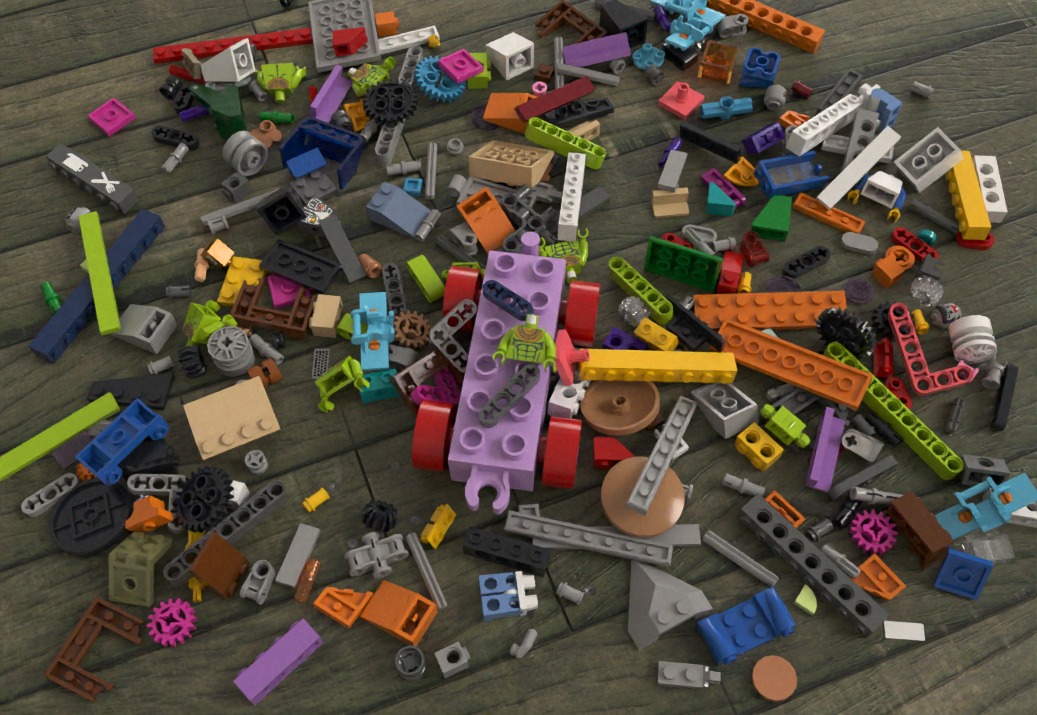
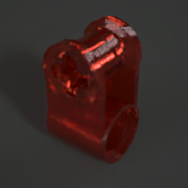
(754, 250)

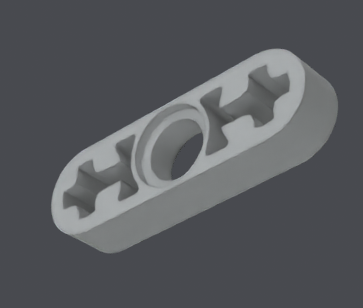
(41, 494)

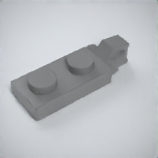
(545, 193)
(686, 675)

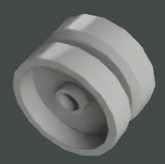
(245, 153)

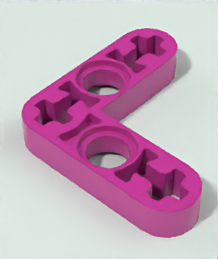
(445, 393)

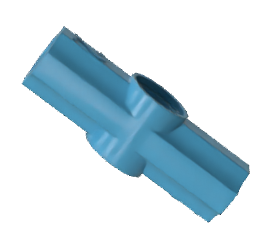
(726, 108)

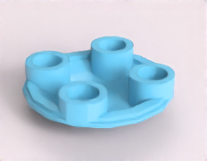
(647, 56)

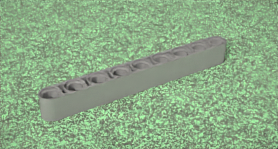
(390, 134)

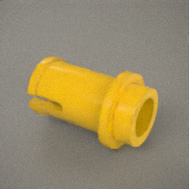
(744, 283)
(920, 325)
(315, 500)

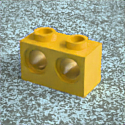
(656, 336)
(762, 444)

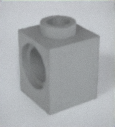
(448, 668)

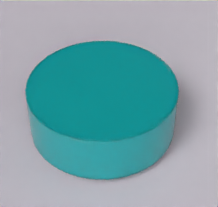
(927, 236)

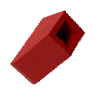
(349, 40)
(608, 452)

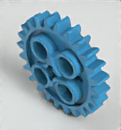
(427, 75)

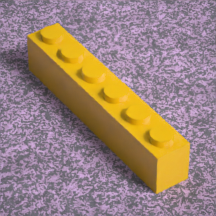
(968, 199)

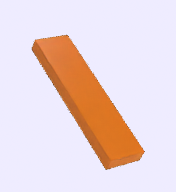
(832, 217)

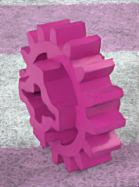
(879, 527)
(175, 631)

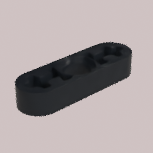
(169, 133)
(810, 256)

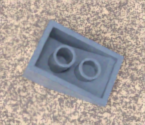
(396, 210)

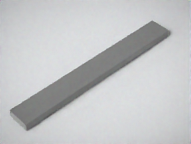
(661, 456)
(679, 535)
(589, 538)

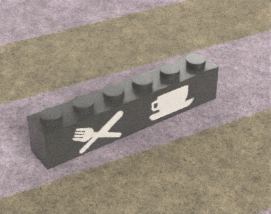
(92, 178)

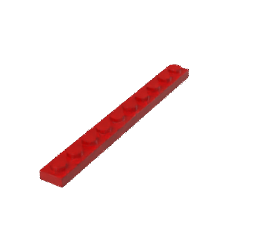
(214, 47)

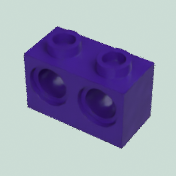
(763, 138)
(623, 340)

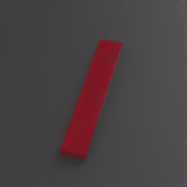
(554, 99)

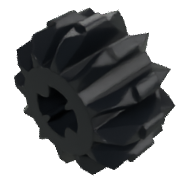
(192, 361)
(379, 516)

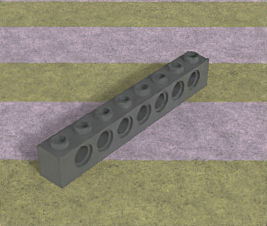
(823, 566)

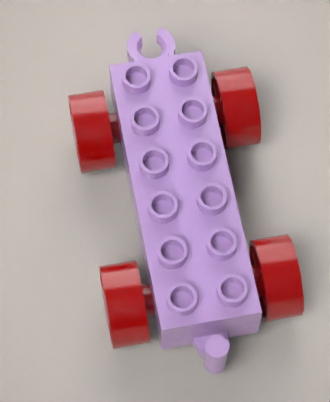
(512, 448)

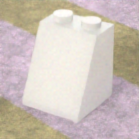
(511, 55)
(230, 64)

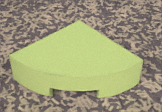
(806, 600)

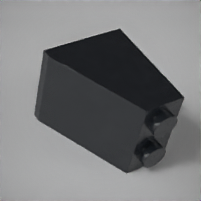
(619, 18)
(281, 209)
(150, 458)

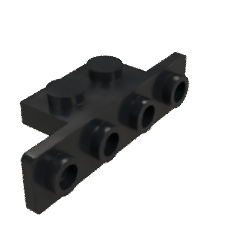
(691, 330)

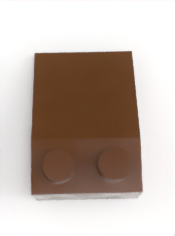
(219, 567)

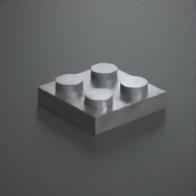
(314, 184)

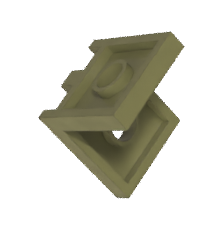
(135, 561)

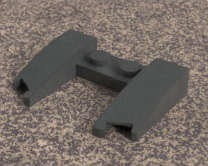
(800, 399)

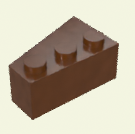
(921, 529)

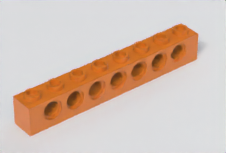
(772, 22)

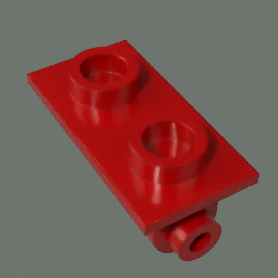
(883, 359)

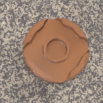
(774, 678)

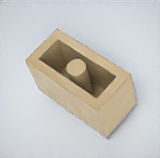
(326, 315)

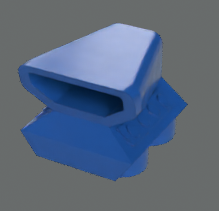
(759, 68)

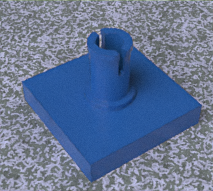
(963, 574)

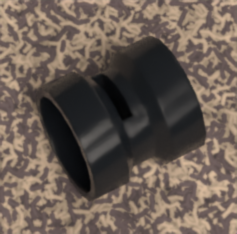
(170, 87)

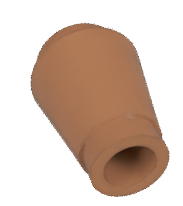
(371, 267)

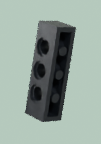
(506, 551)

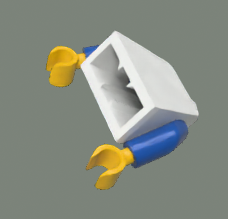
(882, 189)

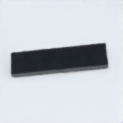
(710, 142)

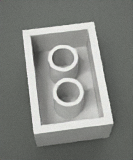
(928, 159)

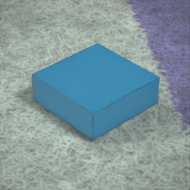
(413, 186)

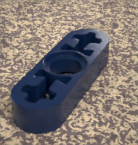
(504, 292)

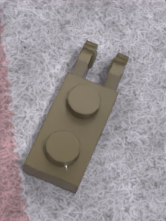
(191, 63)

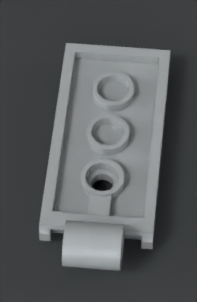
(460, 188)

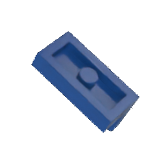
(306, 163)

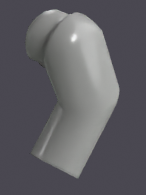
(526, 645)

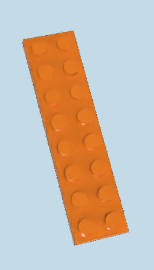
(767, 310)
(794, 364)

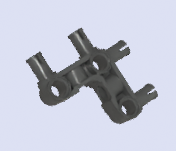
(525, 218)

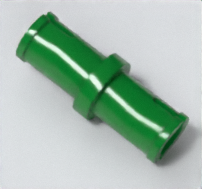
(277, 117)
(51, 298)

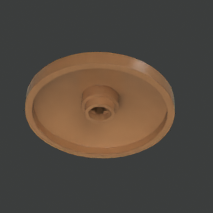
(620, 406)
(664, 508)

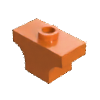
(148, 515)

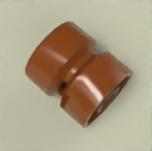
(267, 365)

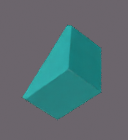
(718, 202)

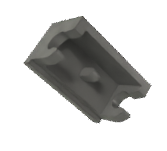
(929, 269)

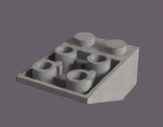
(146, 327)

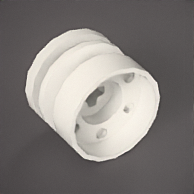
(972, 339)

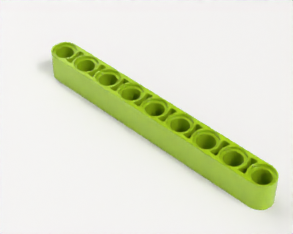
(898, 416)

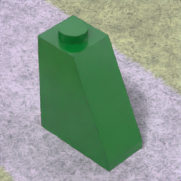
(774, 219)

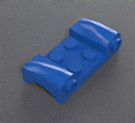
(119, 439)
(746, 626)

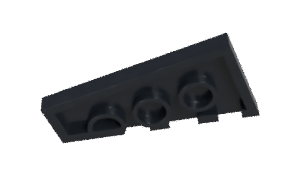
(579, 112)
(150, 389)

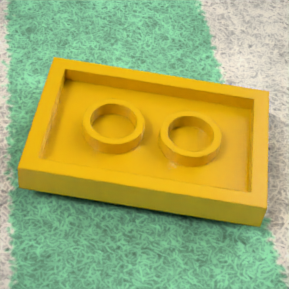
(239, 271)

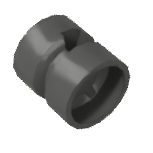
(410, 663)

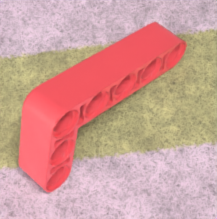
(917, 357)

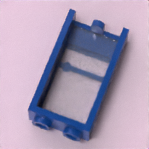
(789, 175)

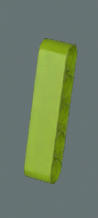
(564, 142)
(636, 285)

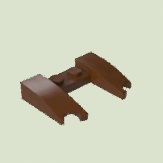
(565, 13)
(248, 313)
(411, 377)
(65, 668)

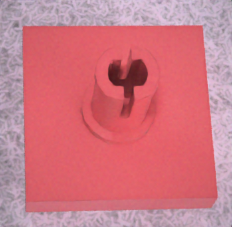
(681, 100)
(568, 357)

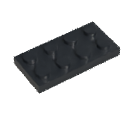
(300, 267)

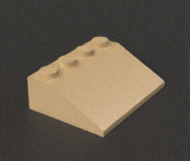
(510, 163)
(231, 418)

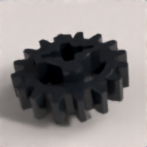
(883, 324)

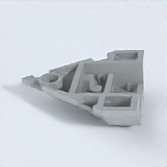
(660, 603)

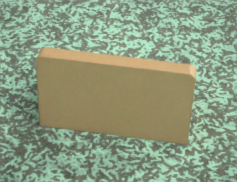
(587, 130)
(670, 203)

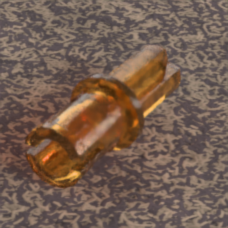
(307, 580)

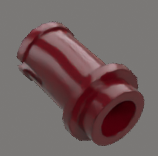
(801, 89)

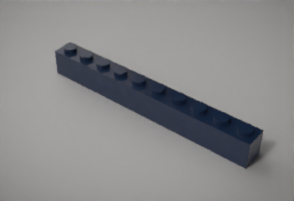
(80, 305)

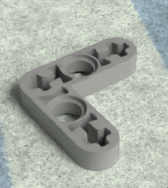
(449, 331)
(143, 478)

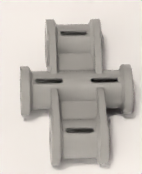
(369, 557)

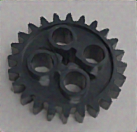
(403, 102)
(847, 330)
(193, 508)

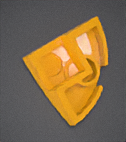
(356, 115)
(742, 174)

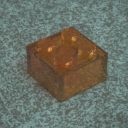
(718, 61)

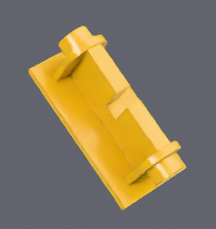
(443, 518)

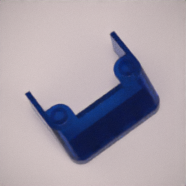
(332, 143)

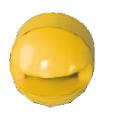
(433, 40)

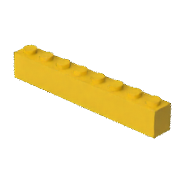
(658, 366)

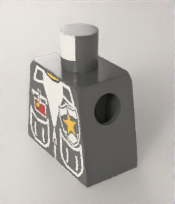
(315, 211)

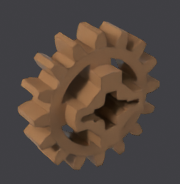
(411, 330)

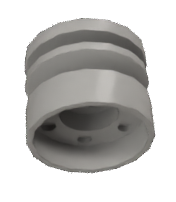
(231, 351)

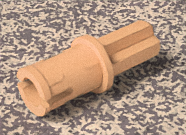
(201, 266)

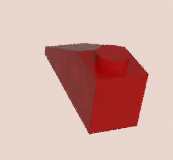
(730, 273)

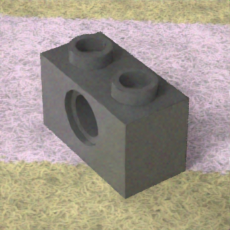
(978, 468)

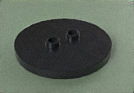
(90, 518)

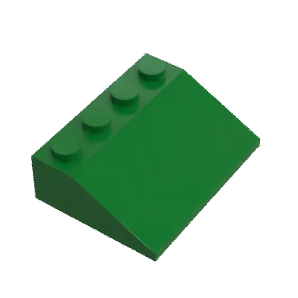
(683, 264)

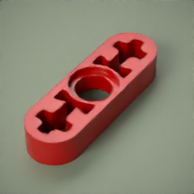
(900, 241)

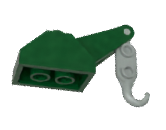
(223, 104)

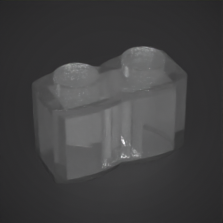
(991, 547)

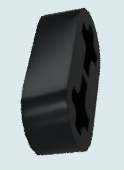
(180, 99)

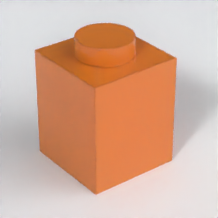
(386, 23)
(887, 271)

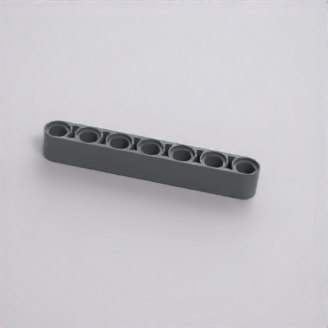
(232, 523)

